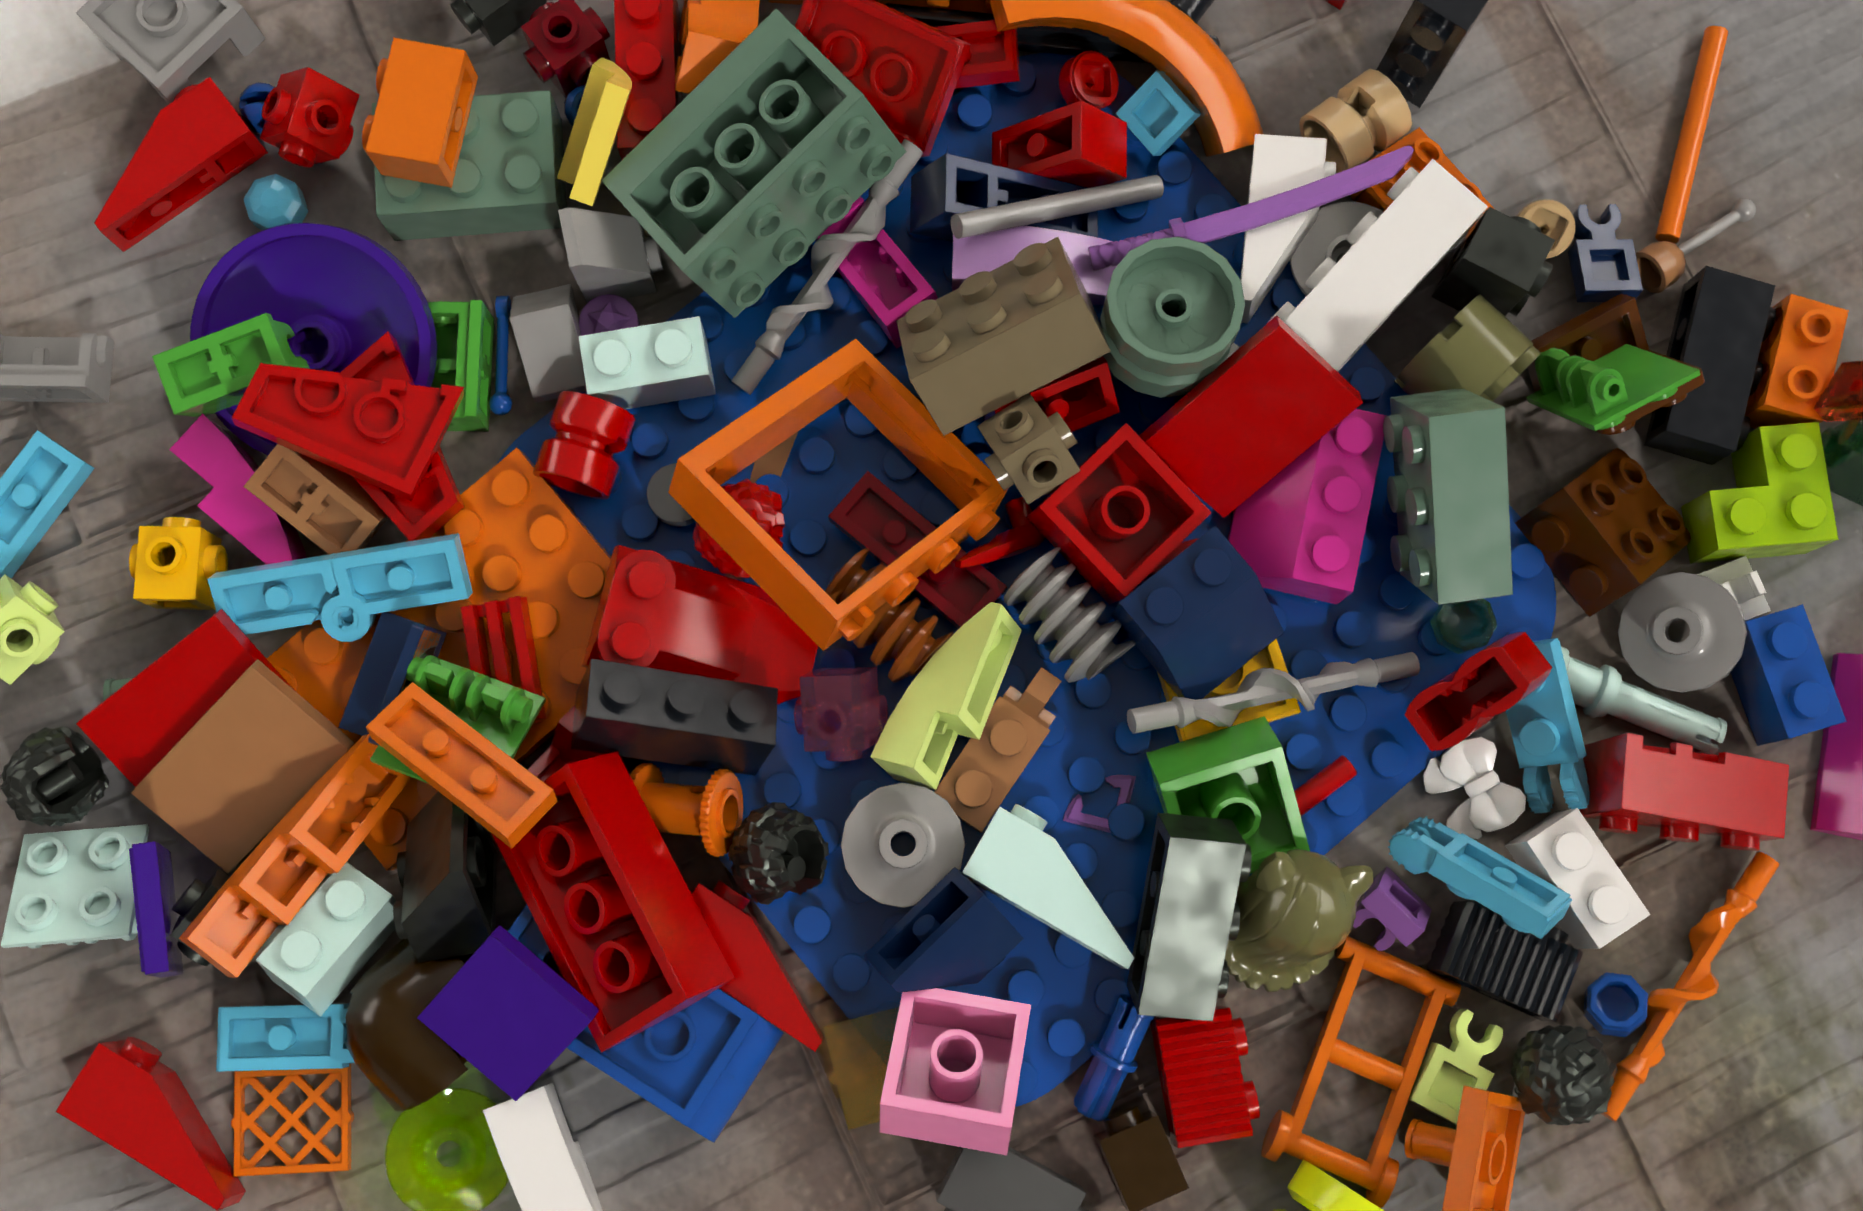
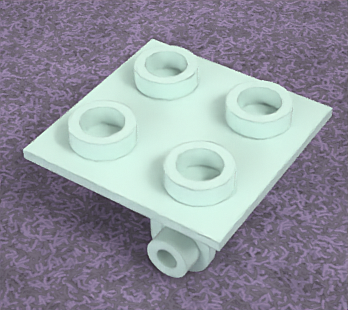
(73, 888)

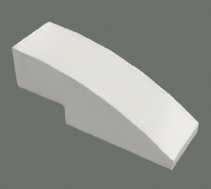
(540, 1153)

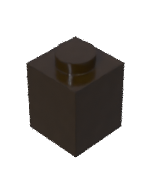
(1140, 1158)

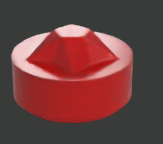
(1090, 79)

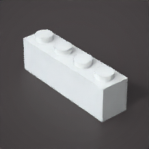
(1384, 263)

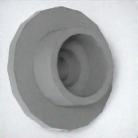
(1714, 636)
(868, 837)

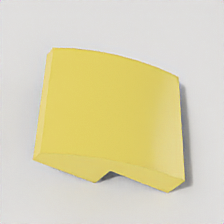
(595, 130)

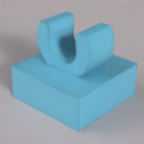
(1158, 113)

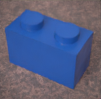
(1784, 678)

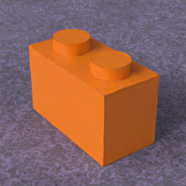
(420, 112)

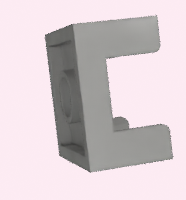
(169, 37)

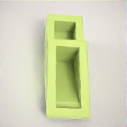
(948, 698)

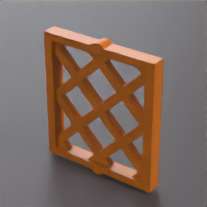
(243, 1122)

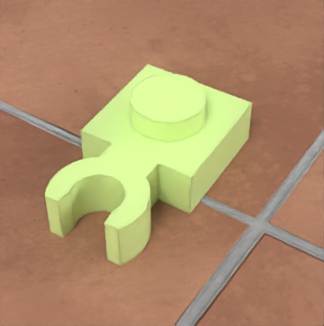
(1449, 1070)

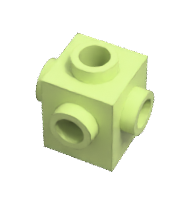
(26, 627)

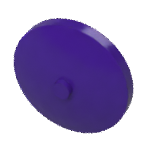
(331, 291)

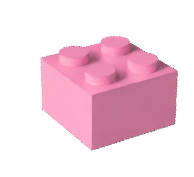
(954, 1069)

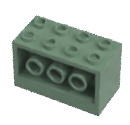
(755, 164)

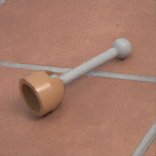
(1665, 262)

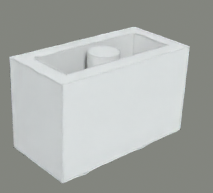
(1574, 860)

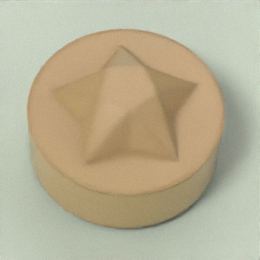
(1553, 221)

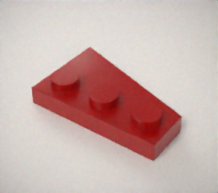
(358, 426)

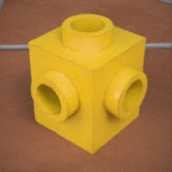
(174, 564)

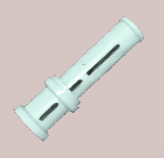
(1603, 692)

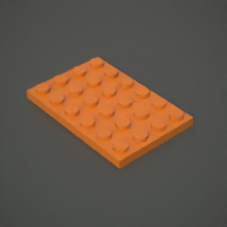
(514, 543)

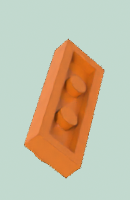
(462, 764)

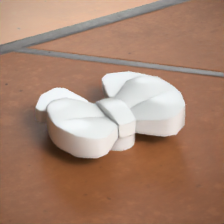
(1490, 802)

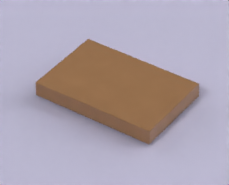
(242, 766)

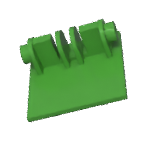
(1606, 389)
(486, 704)

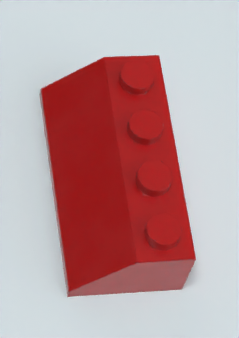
(614, 902)

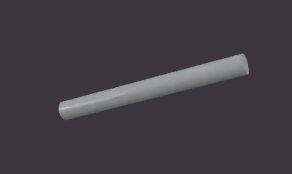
(1056, 206)

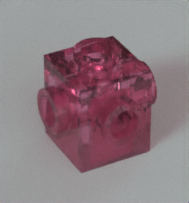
(840, 711)

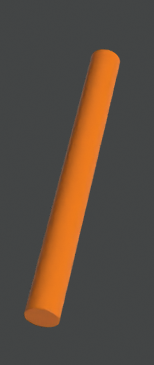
(1692, 134)

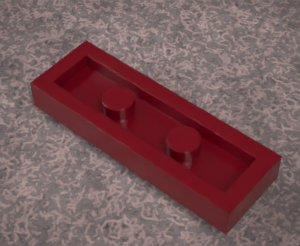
(890, 527)

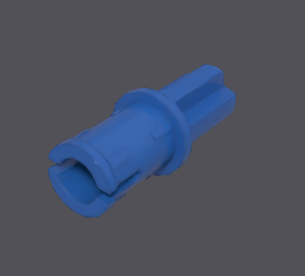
(1112, 1060)

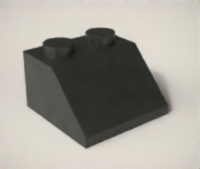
(446, 883)

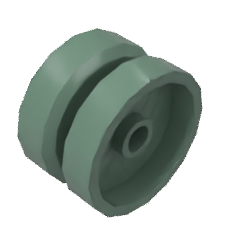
(1170, 315)

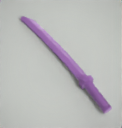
(1263, 211)

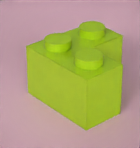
(1778, 502)

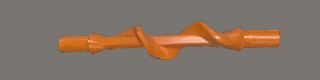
(1694, 984)

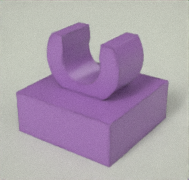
(1395, 907)

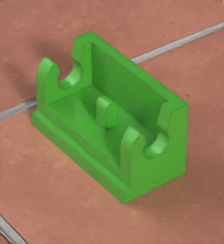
(465, 359)
(218, 367)

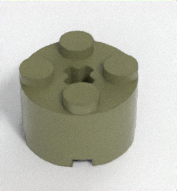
(1473, 354)

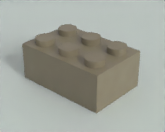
(1000, 336)

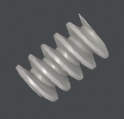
(1066, 618)

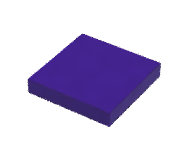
(153, 907)
(508, 1013)

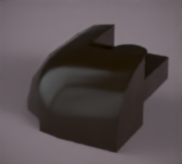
(386, 1037)

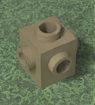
(1029, 448)

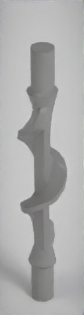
(825, 259)
(1270, 686)

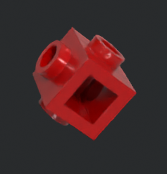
(309, 117)

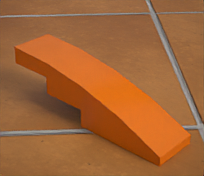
(294, 859)

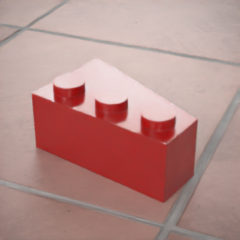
(1685, 792)

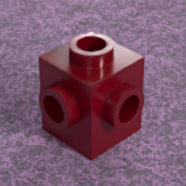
(564, 43)

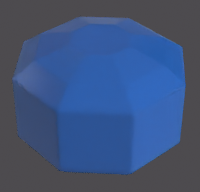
(1615, 1004)

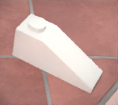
(1277, 167)

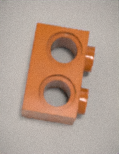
(1797, 362)

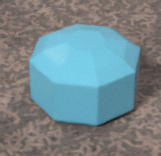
(275, 202)

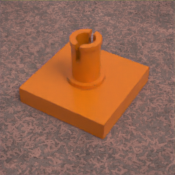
(1478, 1152)

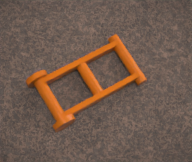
(1285, 1133)

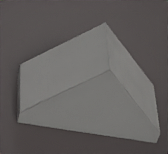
(548, 341)

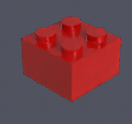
(1119, 515)

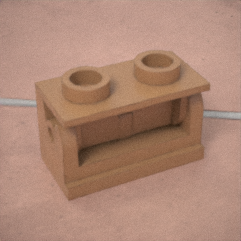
(317, 500)

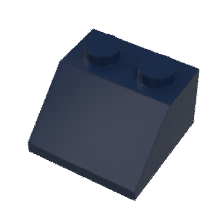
(1200, 616)

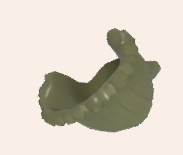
(1293, 918)

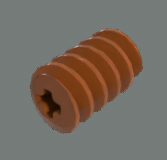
(893, 627)

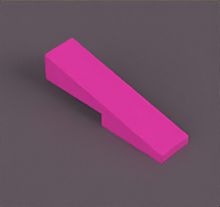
(881, 277)

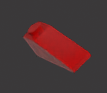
(183, 157)
(759, 975)
(150, 1117)

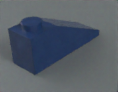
(964, 185)

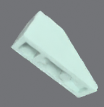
(1038, 878)

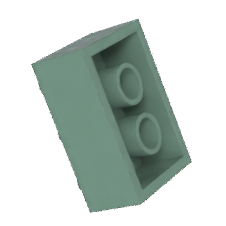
(501, 177)
(1450, 494)

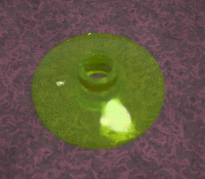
(413, 1160)

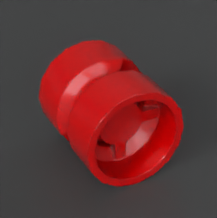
(584, 445)

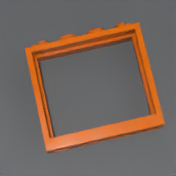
(903, 421)

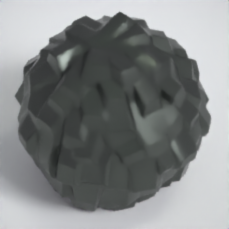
(53, 777)
(777, 853)
(1562, 1075)

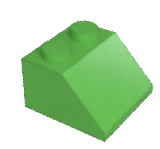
(1237, 778)

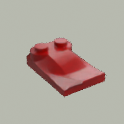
(696, 624)

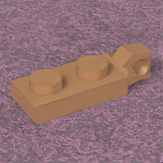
(1007, 744)

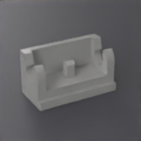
(56, 368)

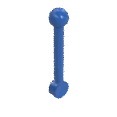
(501, 402)

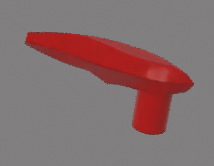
(1008, 543)

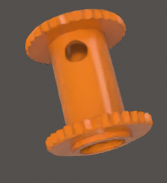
(694, 810)

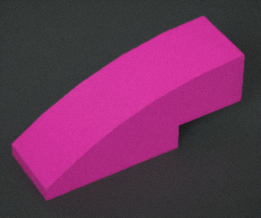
(244, 516)

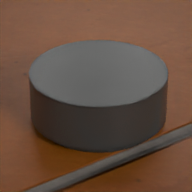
(662, 503)

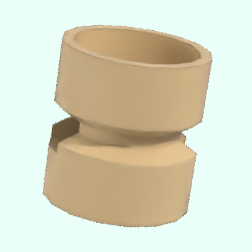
(1361, 119)

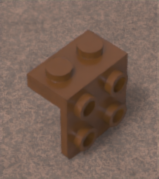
(1601, 332)
(1605, 531)

